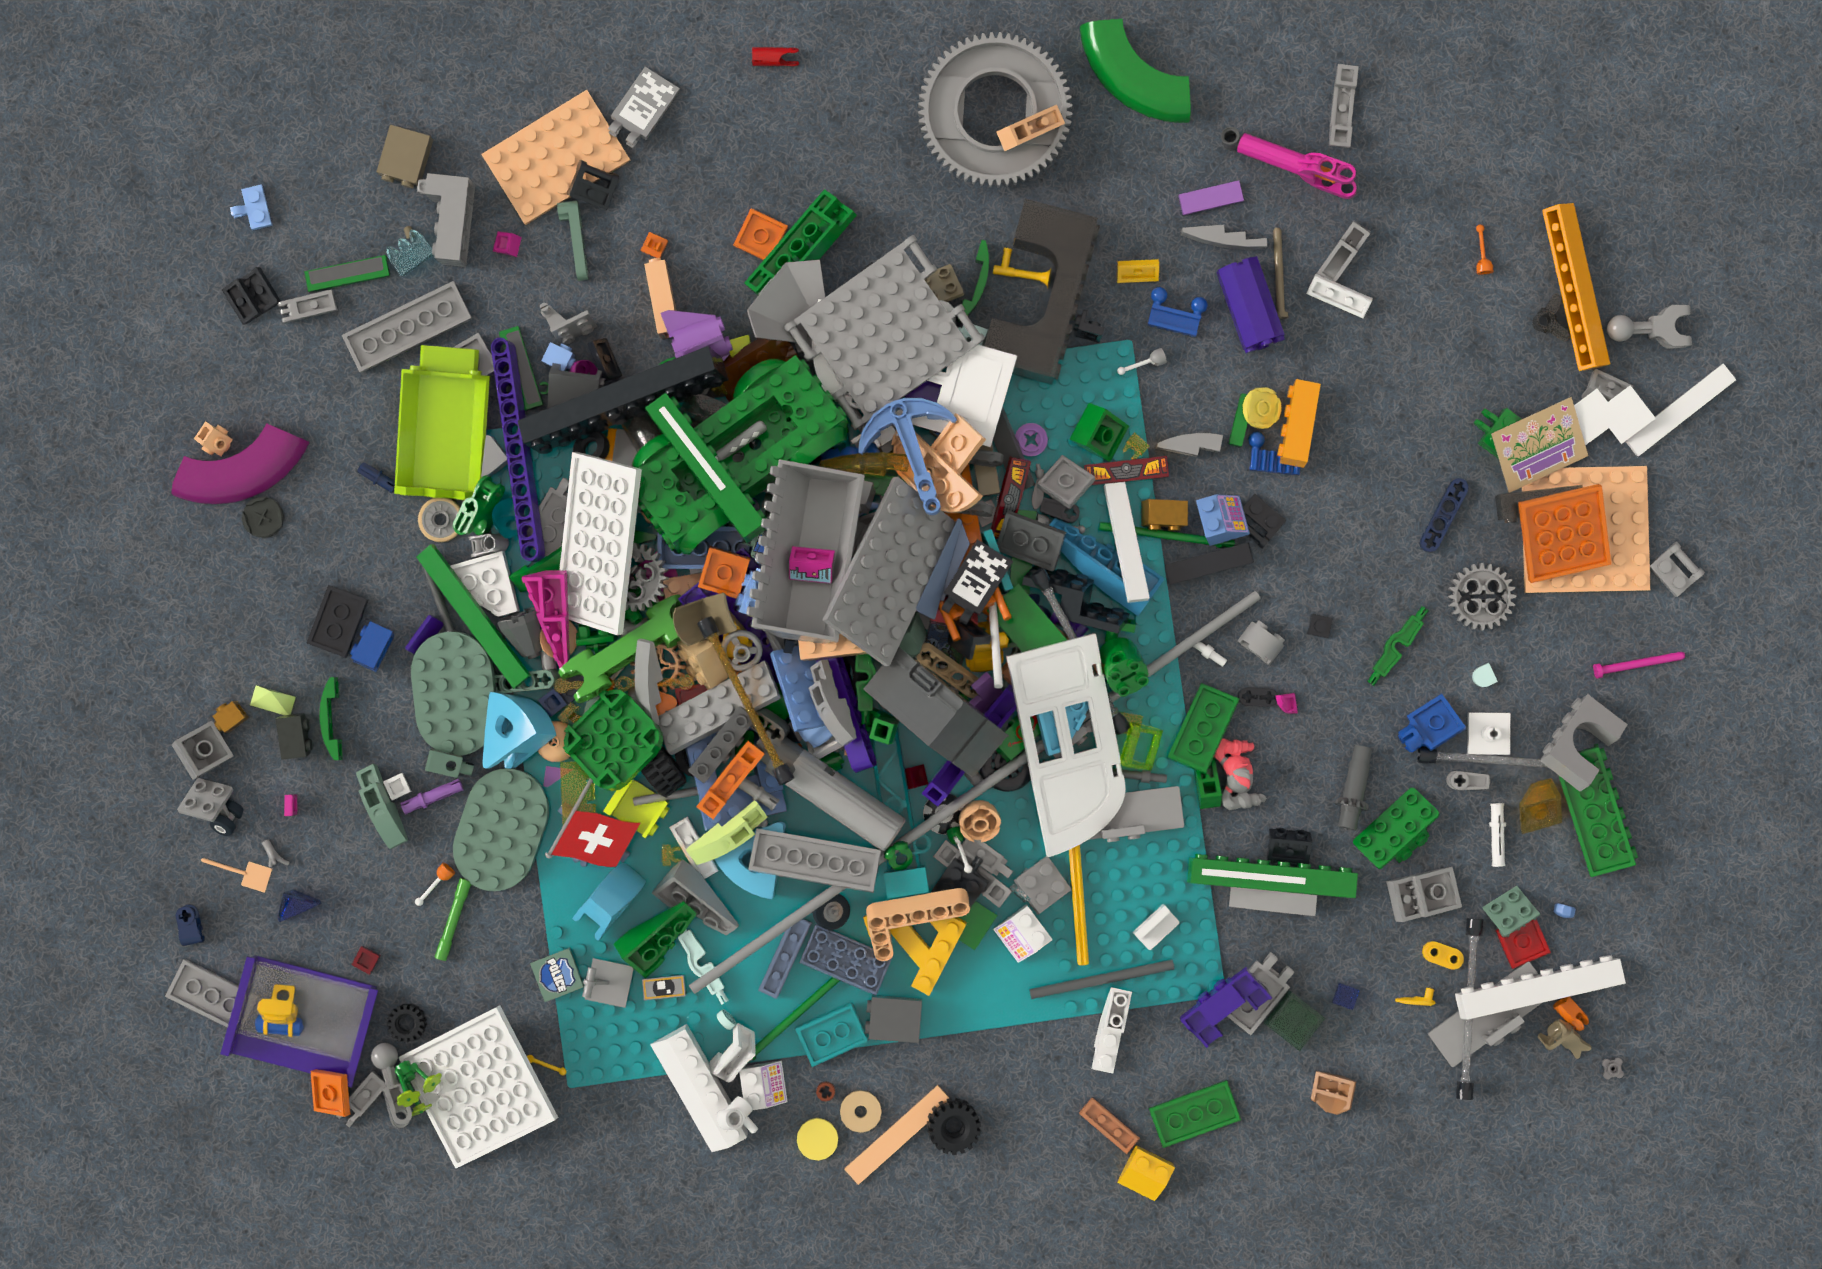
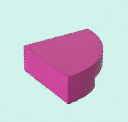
(1287, 703)

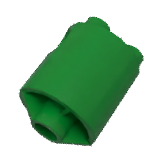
(1123, 666)

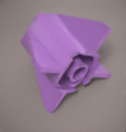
(696, 331)

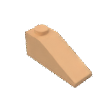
(1030, 127)

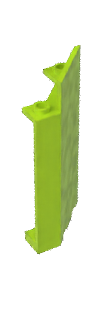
(441, 424)

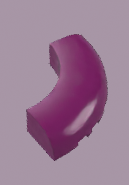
(243, 474)

